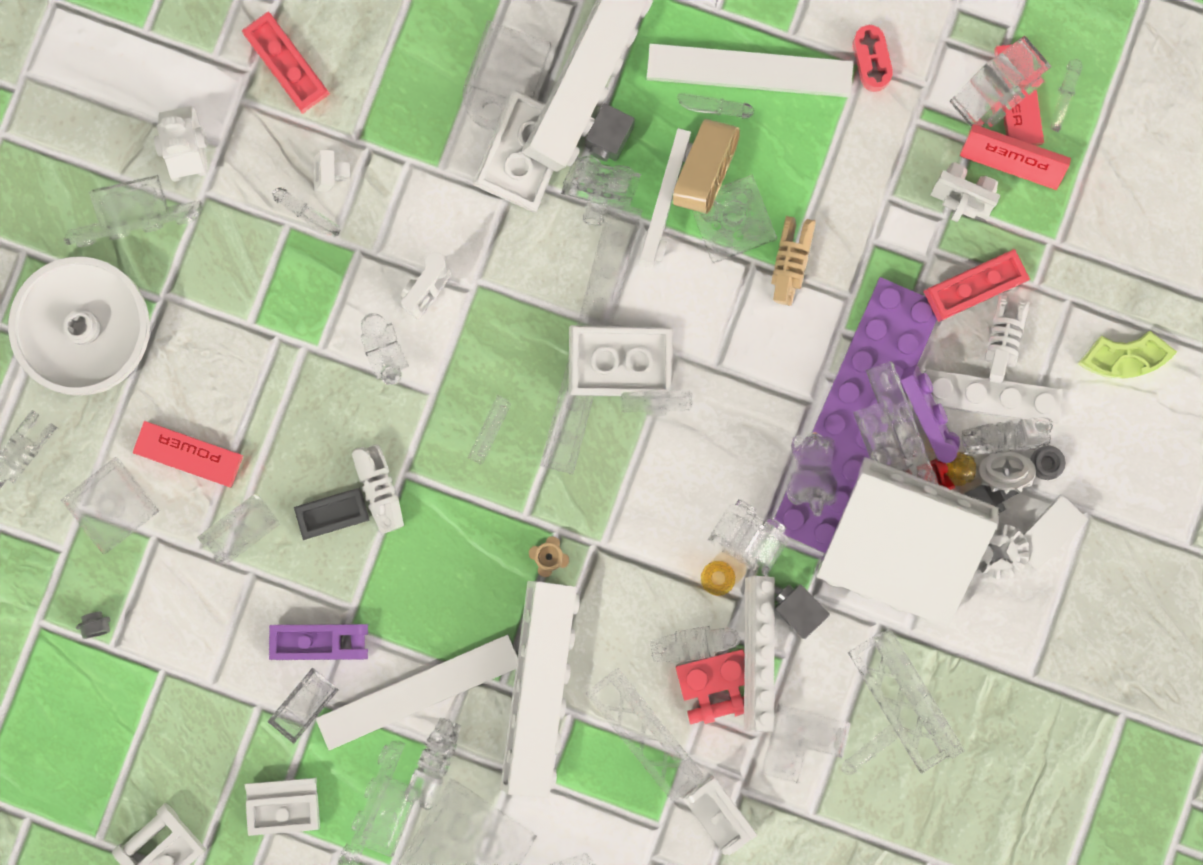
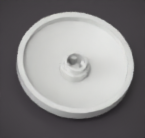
(78, 326)

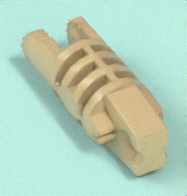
(791, 260)

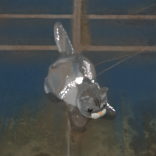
(813, 476)

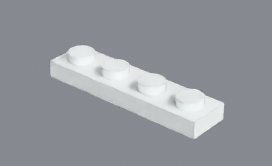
(993, 398)

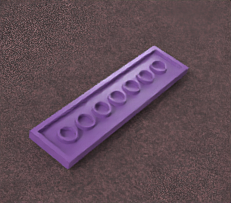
(890, 329)

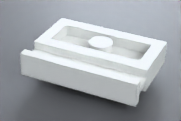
(282, 806)

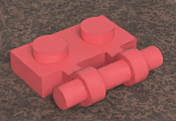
(712, 676)

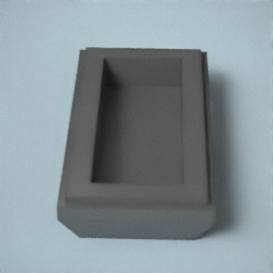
(331, 513)

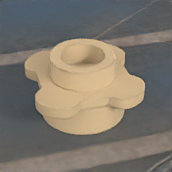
(558, 559)

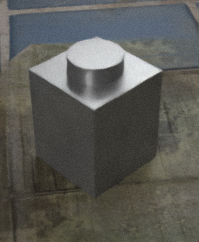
(609, 133)
(800, 610)

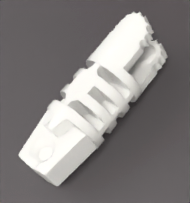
(1005, 338)
(378, 488)

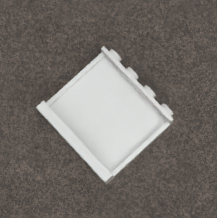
(908, 543)

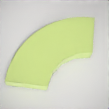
(1127, 359)

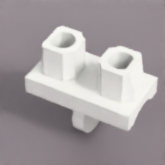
(964, 195)

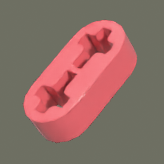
(880, 57)

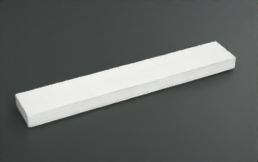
(750, 70)
(418, 692)

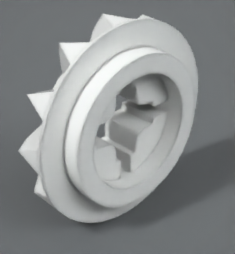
(1020, 467)
(1017, 550)

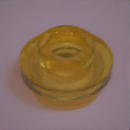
(962, 469)
(706, 578)

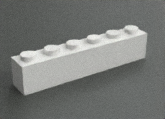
(584, 81)
(539, 689)

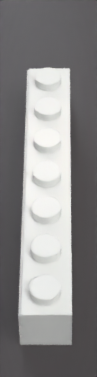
(759, 654)

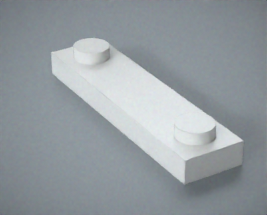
(654, 246)

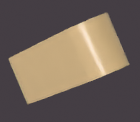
(706, 166)

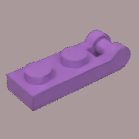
(931, 416)
(317, 642)

